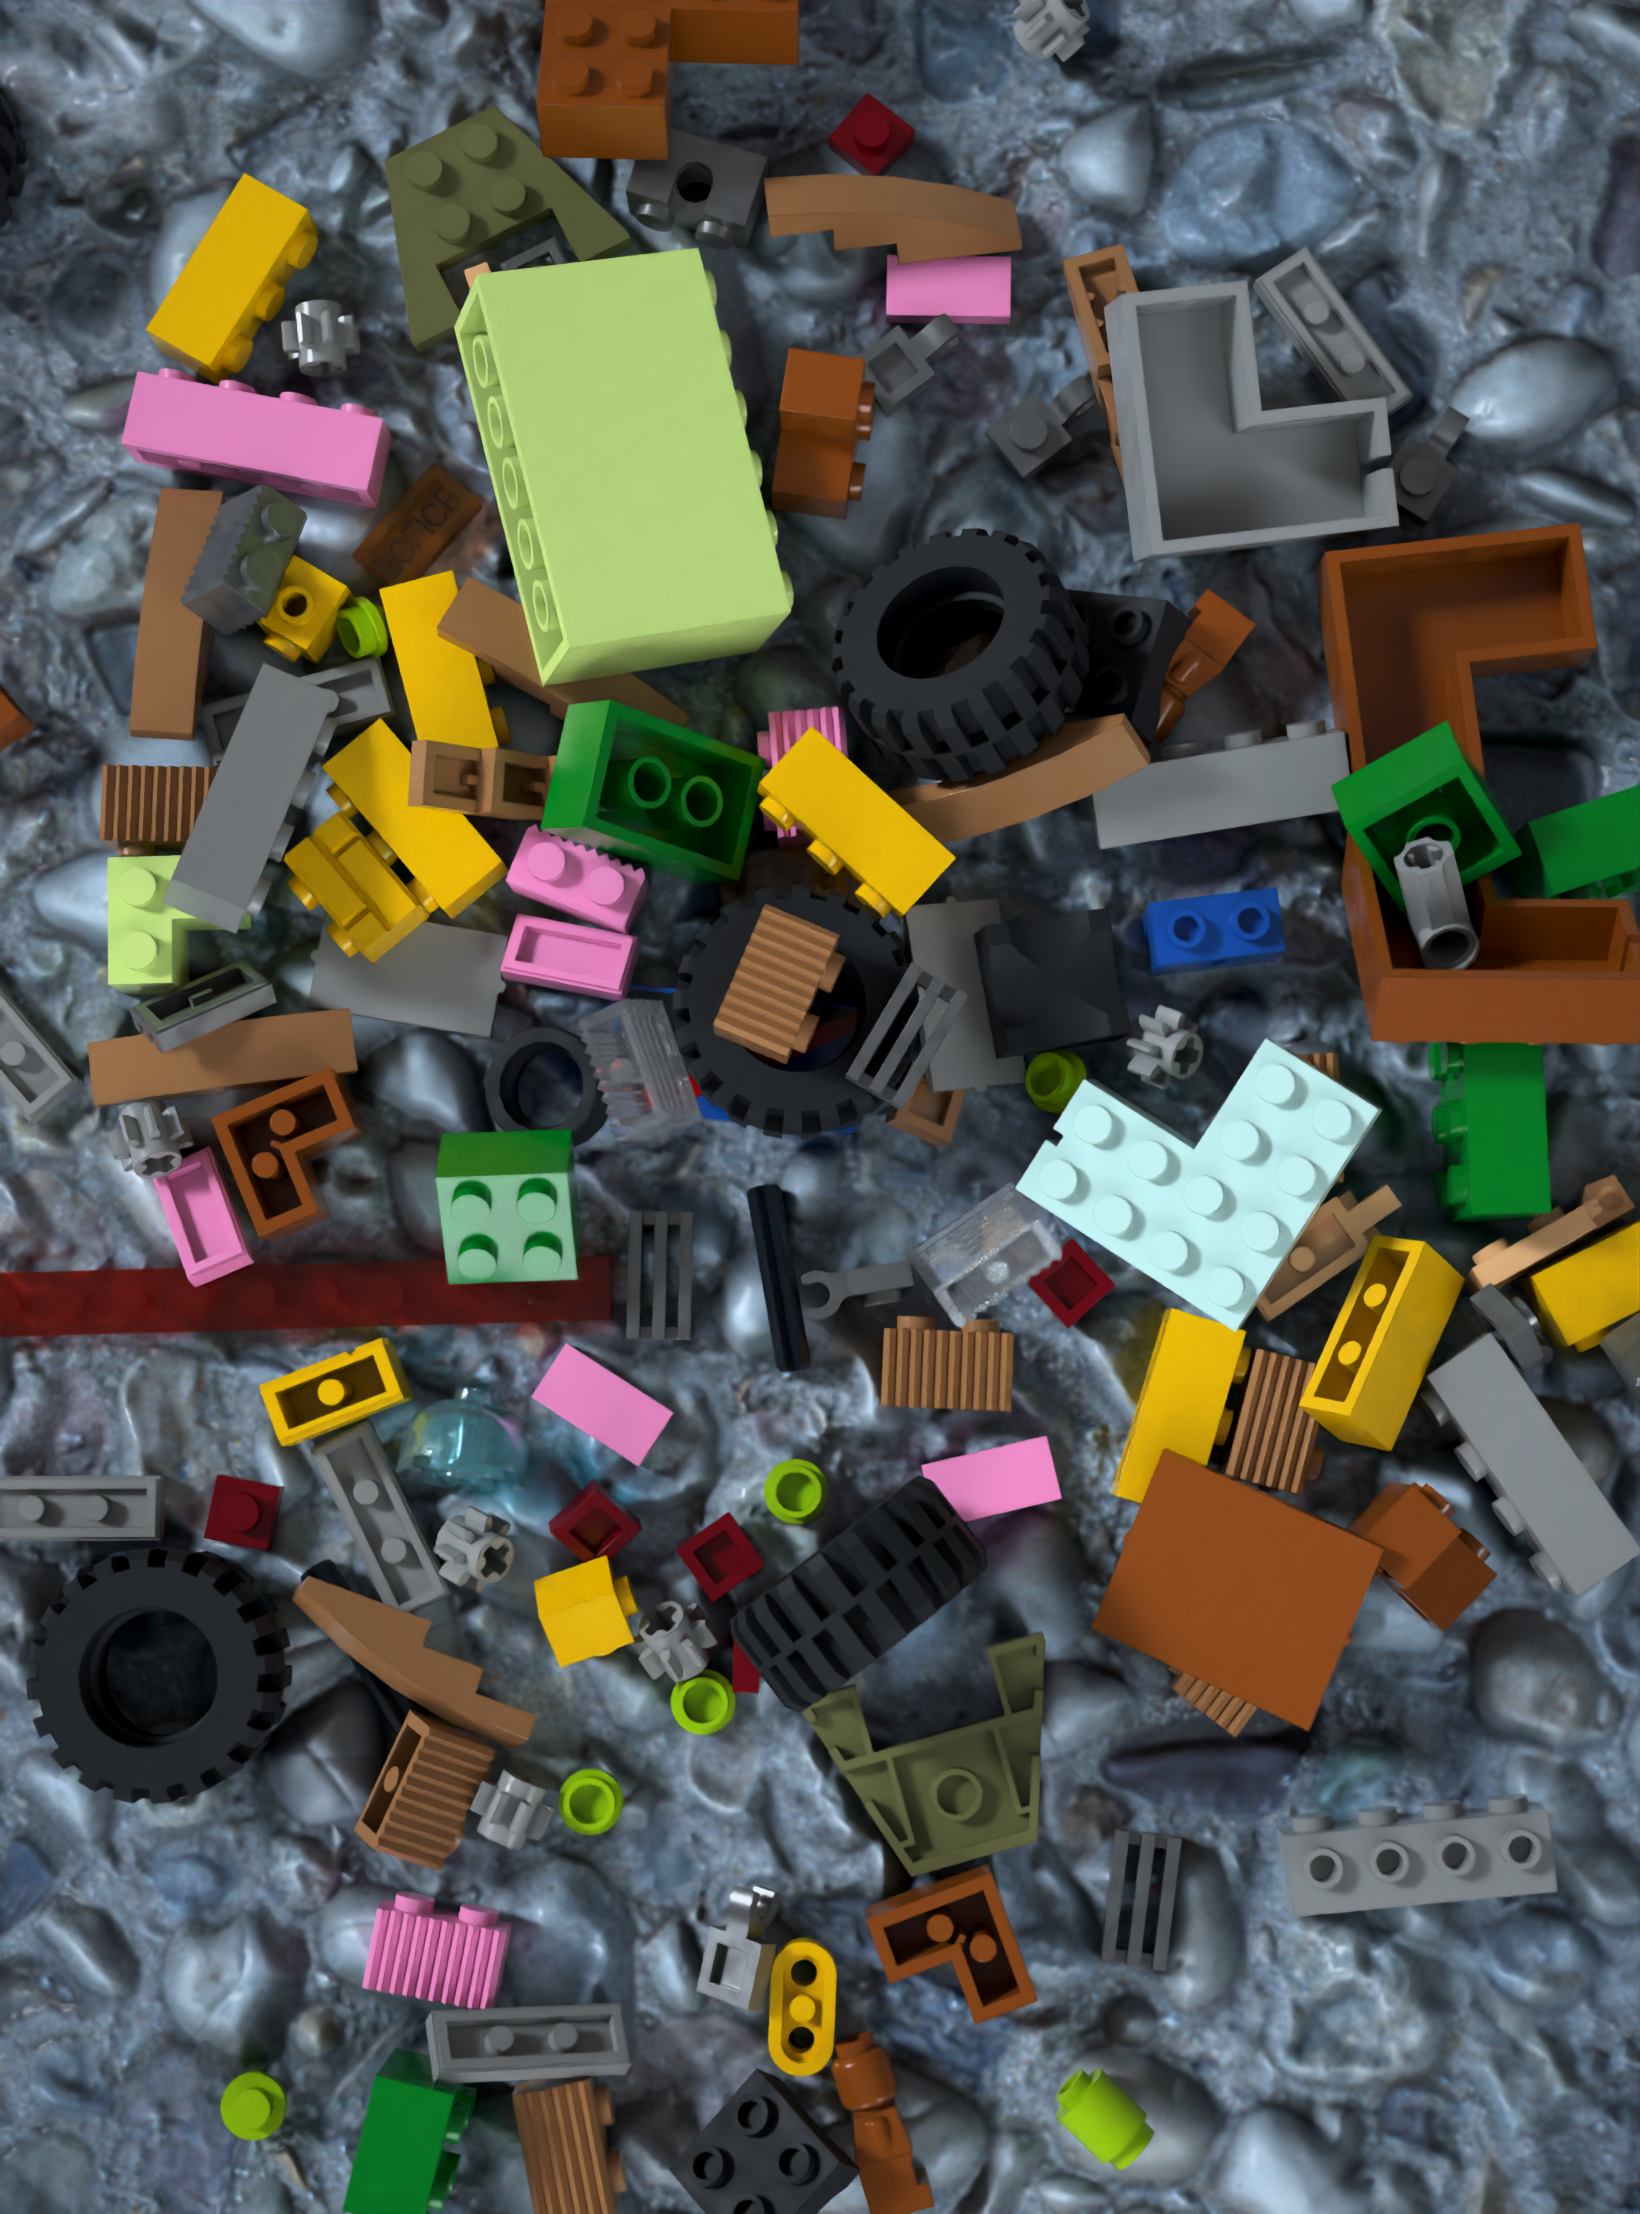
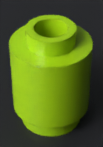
(1103, 2118)

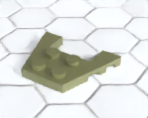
(471, 194)
(956, 1788)

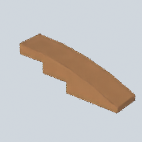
(915, 215)
(1092, 284)
(498, 633)
(172, 640)
(1063, 770)
(479, 780)
(226, 1059)
(392, 1649)

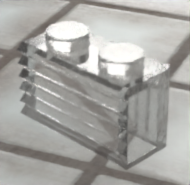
(640, 1070)
(984, 1254)

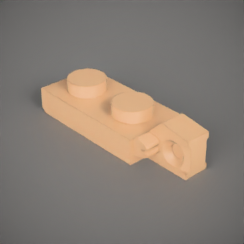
(1550, 1236)
(1328, 1245)

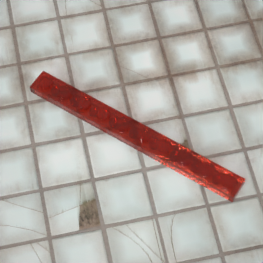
(289, 1299)

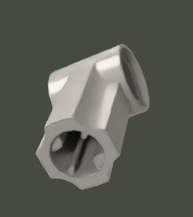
(1436, 905)

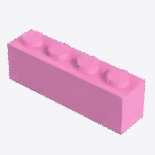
(257, 437)

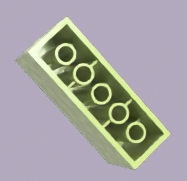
(622, 464)

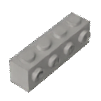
(1223, 786)
(249, 799)
(1527, 1466)
(1416, 1857)

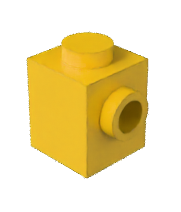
(304, 612)
(586, 1610)

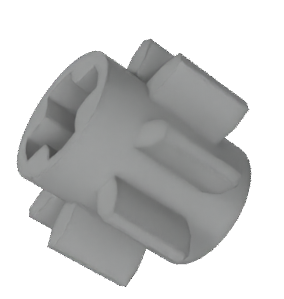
(1051, 27)
(320, 338)
(1163, 1047)
(150, 1138)
(474, 1549)
(674, 1641)
(512, 1809)

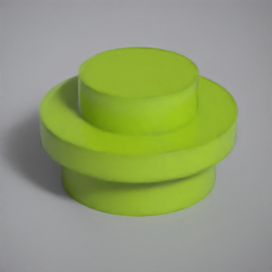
(363, 628)
(1054, 1079)
(796, 1491)
(703, 1702)
(590, 1801)
(253, 2105)

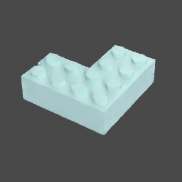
(1209, 1213)

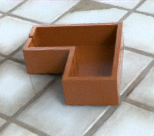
(613, 63)
(1429, 615)
(1538, 977)

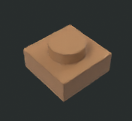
(927, 1114)

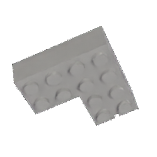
(1203, 456)

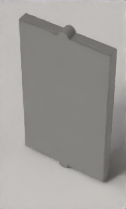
(943, 944)
(429, 979)

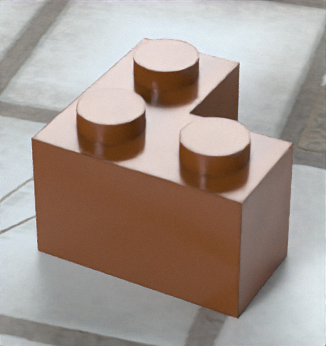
(822, 419)
(272, 1144)
(1425, 1554)
(959, 1923)

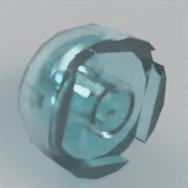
(466, 1444)

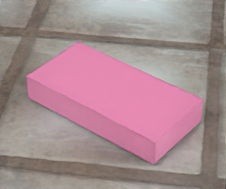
(961, 287)
(570, 957)
(203, 1218)
(603, 1404)
(997, 1478)

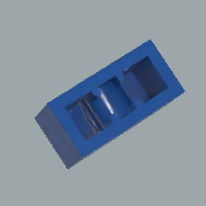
(1213, 931)

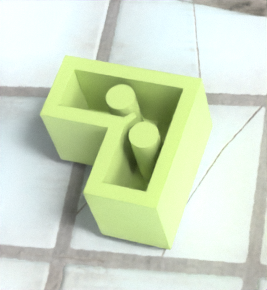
(144, 936)

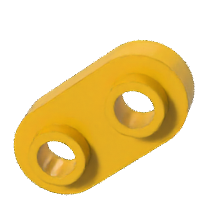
(802, 2005)

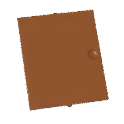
(1238, 1588)

